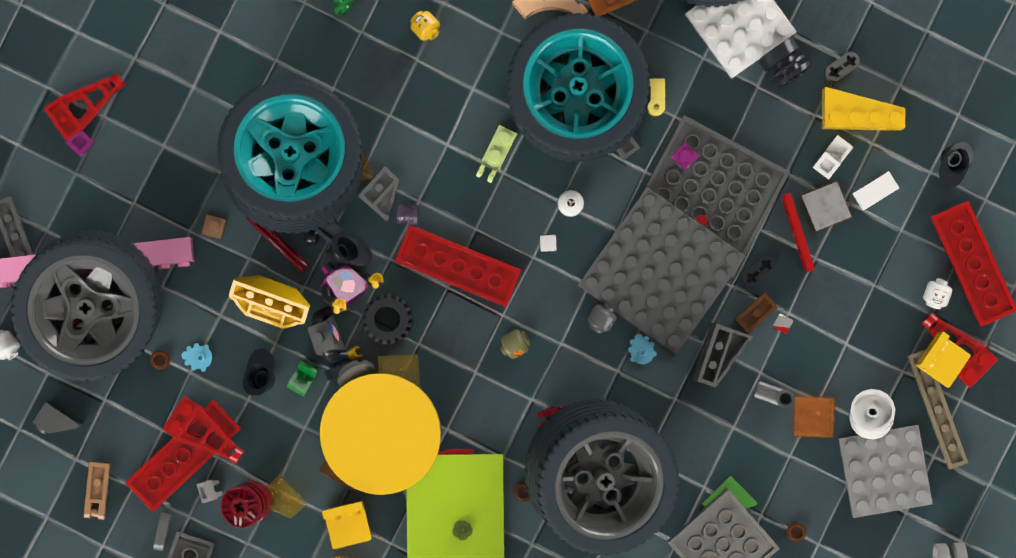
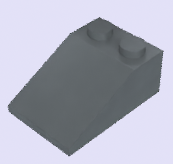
(190, 547)

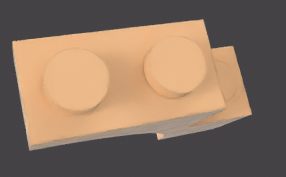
(530, 7)

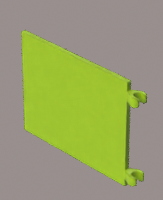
(454, 491)

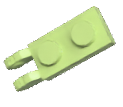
(497, 151)

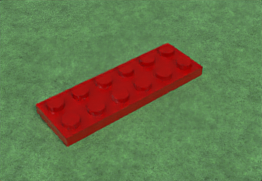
(974, 263)
(457, 265)
(179, 460)

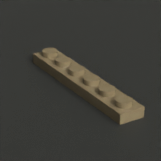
(939, 415)

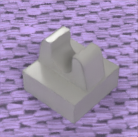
(207, 491)

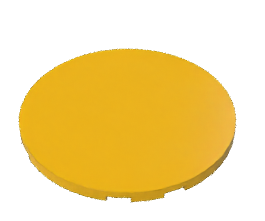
(380, 434)

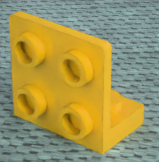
(943, 359)
(347, 524)

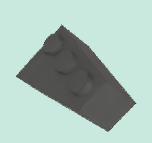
(719, 353)

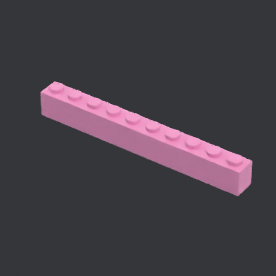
(160, 253)

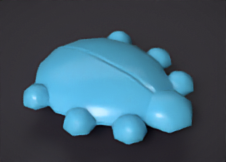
(641, 349)
(198, 357)

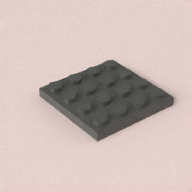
(723, 531)

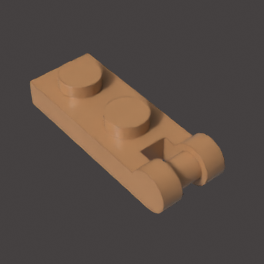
(97, 489)

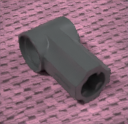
(772, 394)

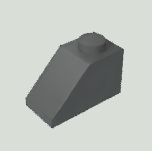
(53, 420)

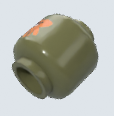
(514, 344)

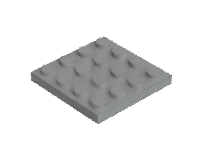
(885, 472)

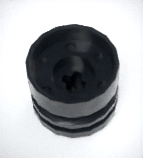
(784, 63)

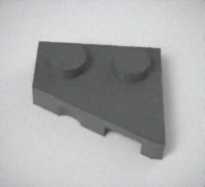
(381, 192)

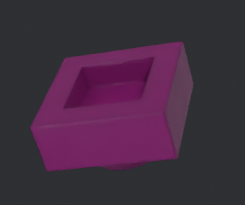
(80, 143)
(684, 156)

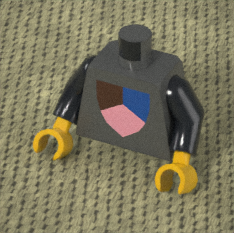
(327, 338)

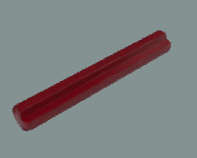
(282, 246)

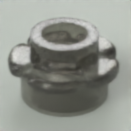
(457, 530)

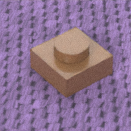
(214, 227)

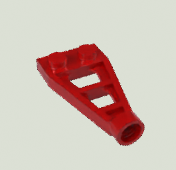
(63, 117)
(980, 360)
(181, 419)

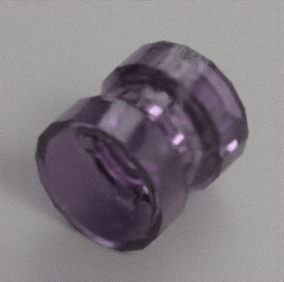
(407, 214)

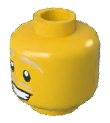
(425, 25)

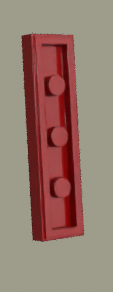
(797, 232)

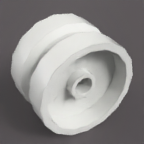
(874, 425)

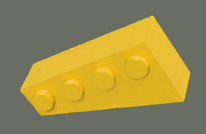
(855, 112)

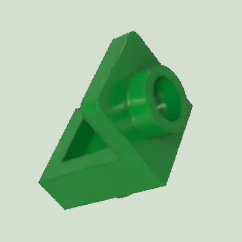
(302, 378)

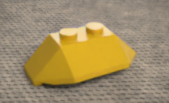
(269, 301)

